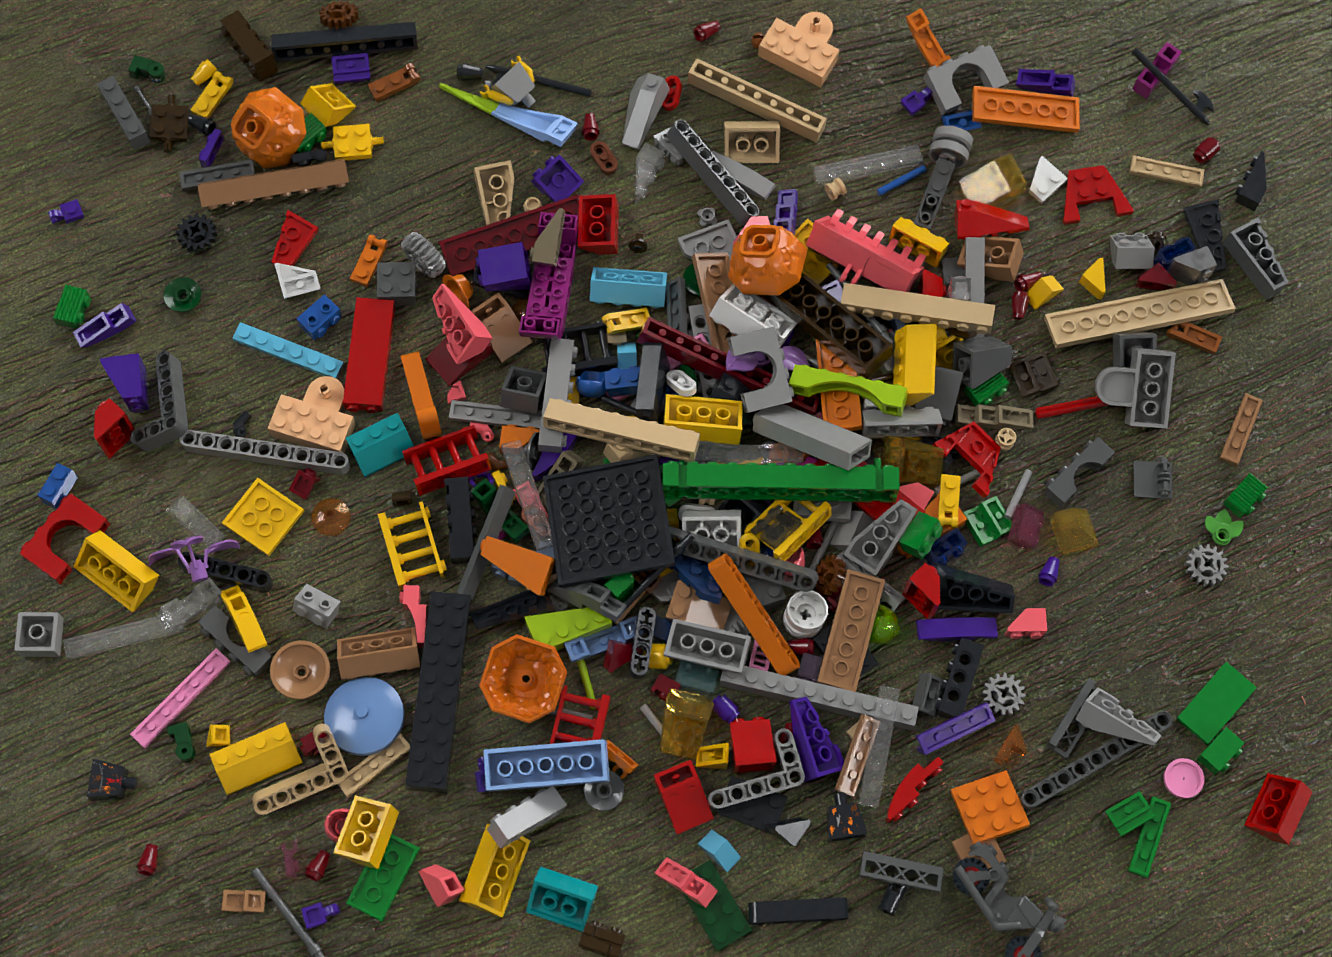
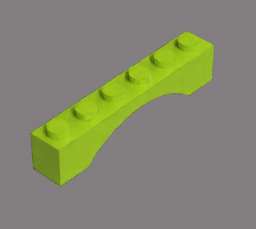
(810, 381)

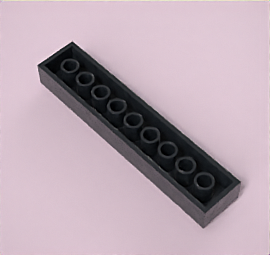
(438, 692)

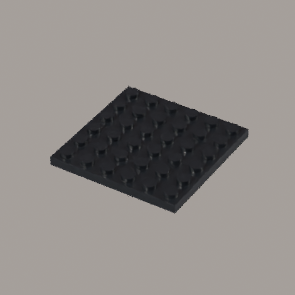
(608, 520)

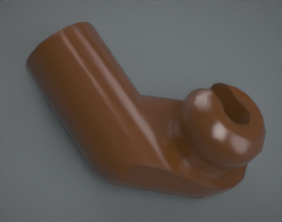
(495, 463)

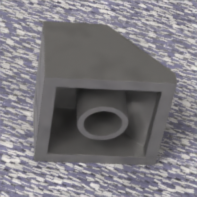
(1193, 266)

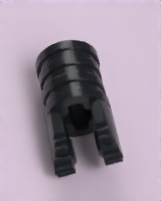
(892, 899)

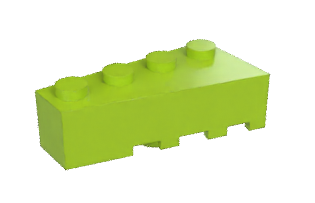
(565, 626)

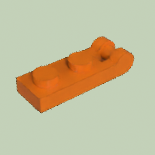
(368, 261)

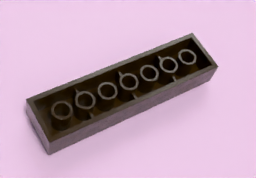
(834, 326)

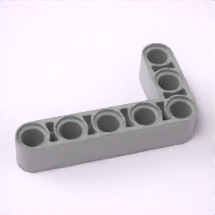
(764, 782)

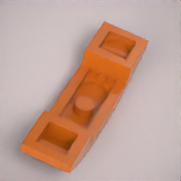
(925, 39)

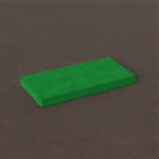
(1216, 703)
(380, 886)

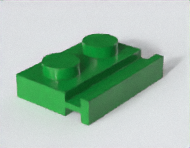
(1130, 813)

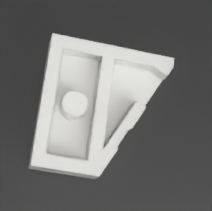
(1046, 180)
(296, 280)

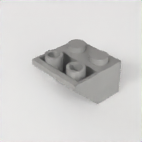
(1131, 251)

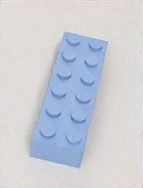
(546, 765)

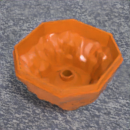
(268, 127)
(766, 260)
(504, 674)

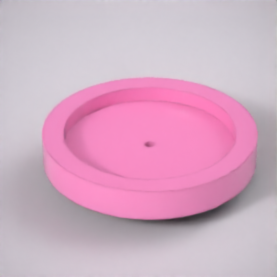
(1192, 781)

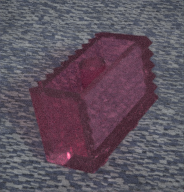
(1026, 526)

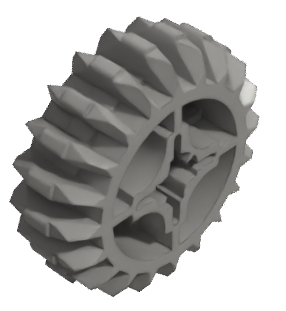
(424, 254)

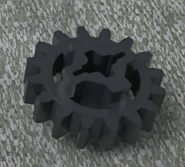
(197, 235)

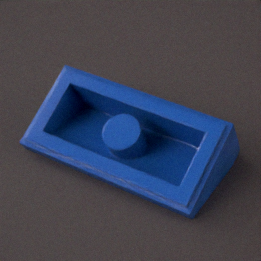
(961, 120)

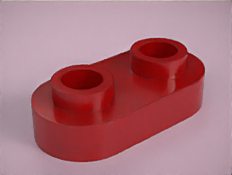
(673, 94)

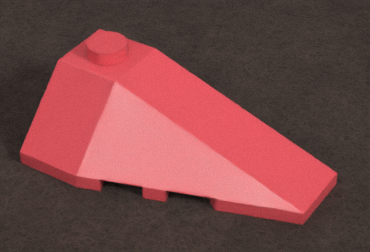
(464, 331)

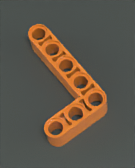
(421, 395)

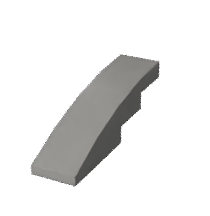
(748, 179)

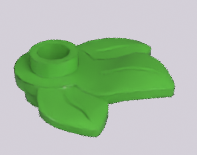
(1223, 525)

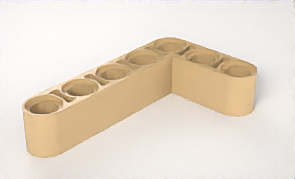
(306, 777)

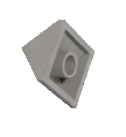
(847, 531)

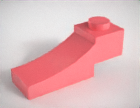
(411, 601)
(686, 882)

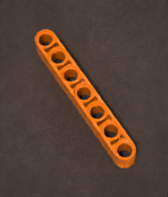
(753, 615)

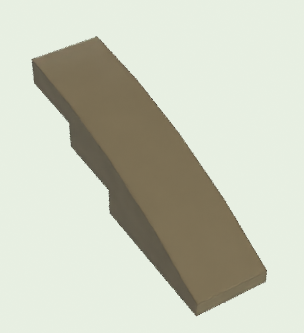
(994, 417)

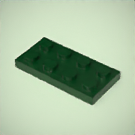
(722, 917)

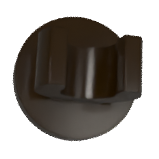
(1157, 237)
(638, 245)

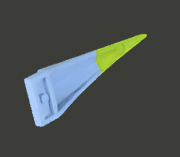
(537, 124)

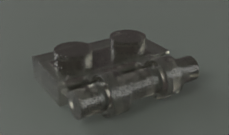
(779, 530)

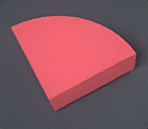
(456, 393)

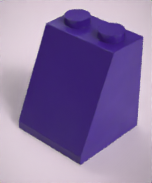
(504, 268)
(129, 379)

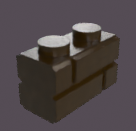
(602, 940)

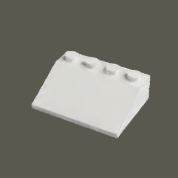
(750, 313)

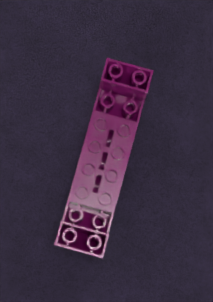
(551, 286)

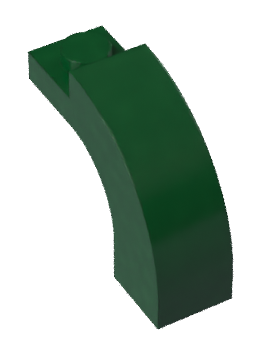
(513, 526)

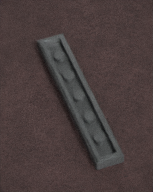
(491, 528)

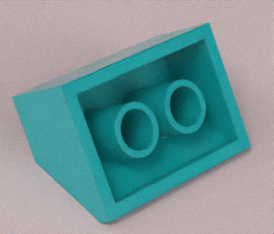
(379, 444)
(561, 898)

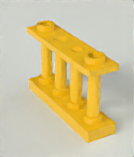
(800, 535)
(398, 559)

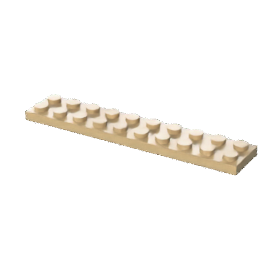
(1139, 313)

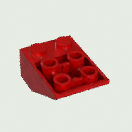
(683, 796)

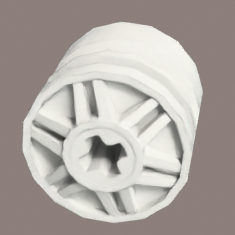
(810, 605)

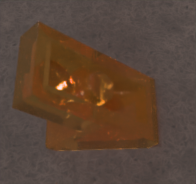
(1014, 742)

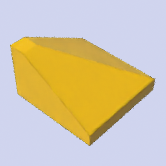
(218, 735)

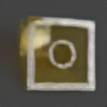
(1073, 530)

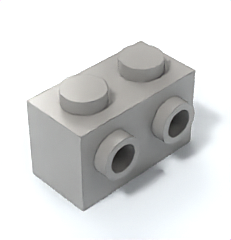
(316, 606)

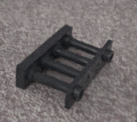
(602, 364)

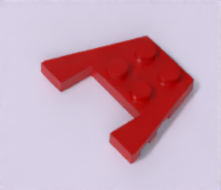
(1091, 186)
(977, 449)

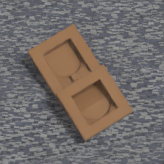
(243, 901)

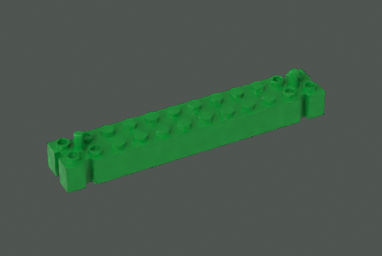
(780, 482)

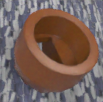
(756, 39)

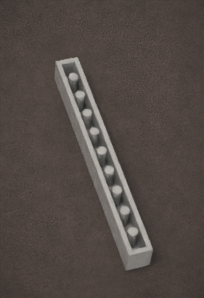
(819, 695)

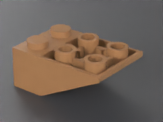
(502, 326)

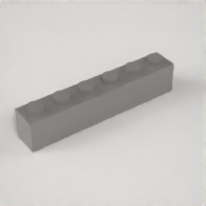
(557, 387)

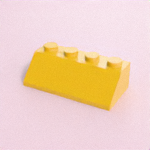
(915, 360)
(713, 418)
(115, 570)
(256, 758)
(493, 874)

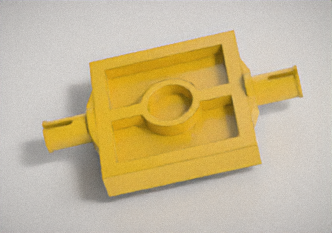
(352, 142)

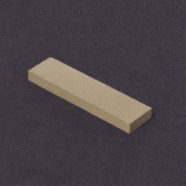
(1166, 171)
(373, 766)

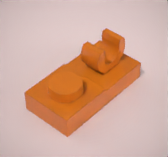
(621, 759)

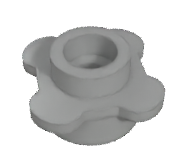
(702, 213)

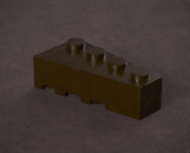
(250, 48)

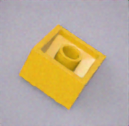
(327, 104)

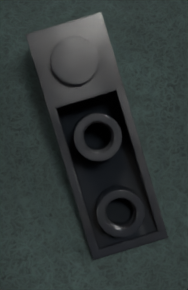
(1255, 184)

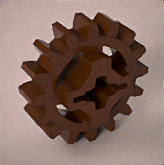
(338, 15)
(830, 575)

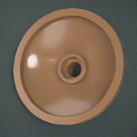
(295, 658)

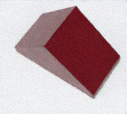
(1156, 279)
(617, 655)

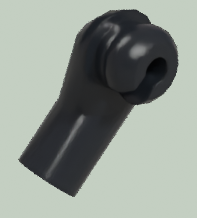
(239, 424)

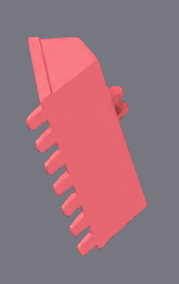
(864, 255)

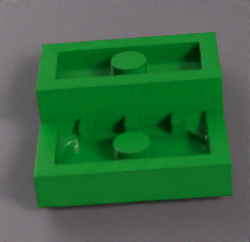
(987, 521)

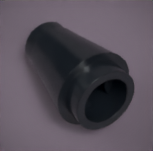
(469, 72)
(202, 124)

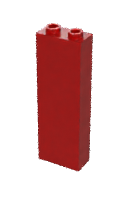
(369, 355)

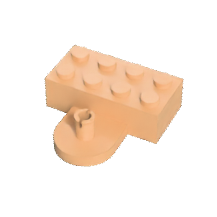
(802, 48)
(316, 419)

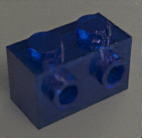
(946, 547)

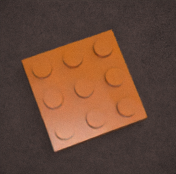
(990, 807)

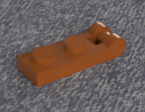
(394, 82)
(1195, 337)

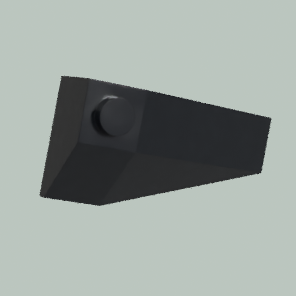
(730, 388)

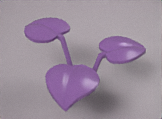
(751, 360)
(197, 568)

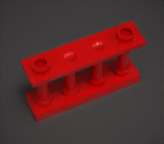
(468, 468)
(596, 724)

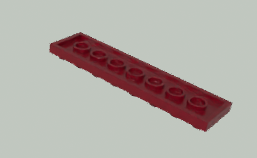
(462, 249)

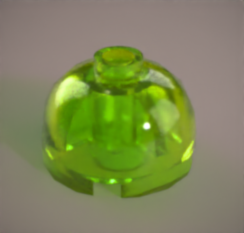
(884, 626)

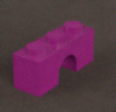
(1164, 61)

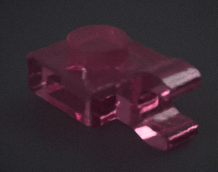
(291, 864)

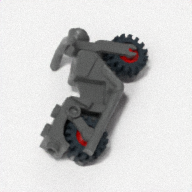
(1000, 909)

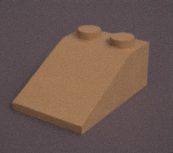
(1001, 258)
(690, 608)

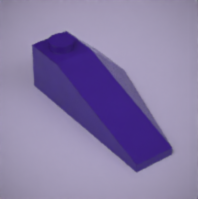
(814, 747)

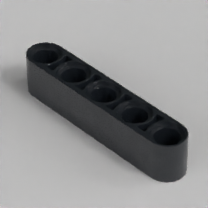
(234, 575)
(798, 911)

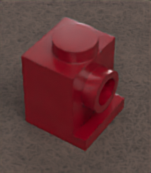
(662, 687)
(309, 746)

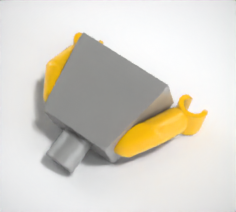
(513, 86)

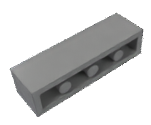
(526, 817)

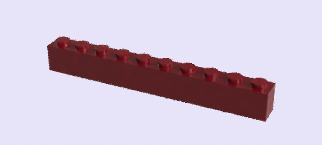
(712, 360)

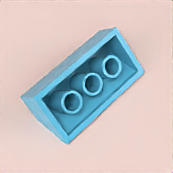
(628, 287)

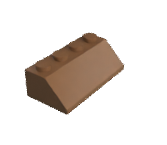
(378, 653)

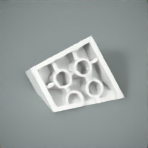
(714, 524)

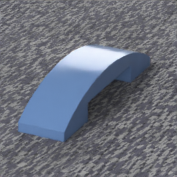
(597, 643)

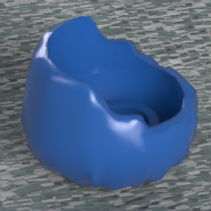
(591, 384)

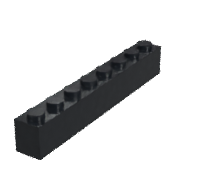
(344, 41)

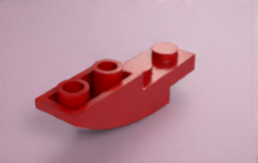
(906, 793)

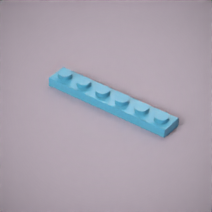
(287, 351)

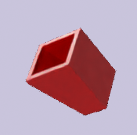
(752, 745)

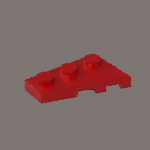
(294, 239)

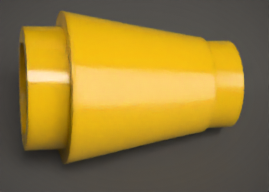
(203, 72)

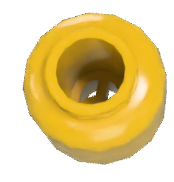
(657, 658)

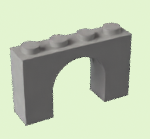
(981, 61)
(777, 390)

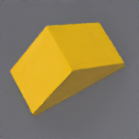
(1094, 279)
(1043, 291)
(713, 756)

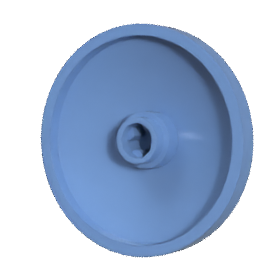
(364, 716)

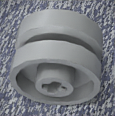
(951, 145)

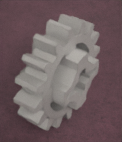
(1213, 573)
(1010, 696)

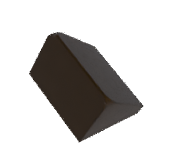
(402, 498)

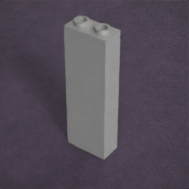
(812, 436)

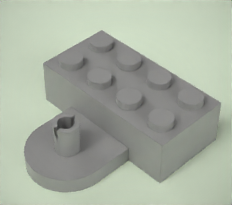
(1141, 388)

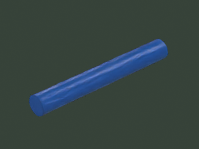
(901, 180)

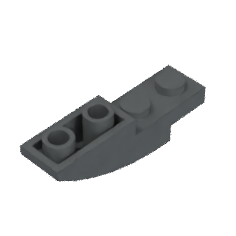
(934, 194)
(592, 596)

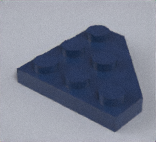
(696, 574)

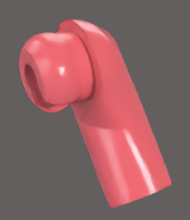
(484, 430)

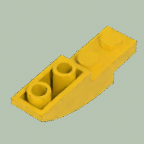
(243, 618)

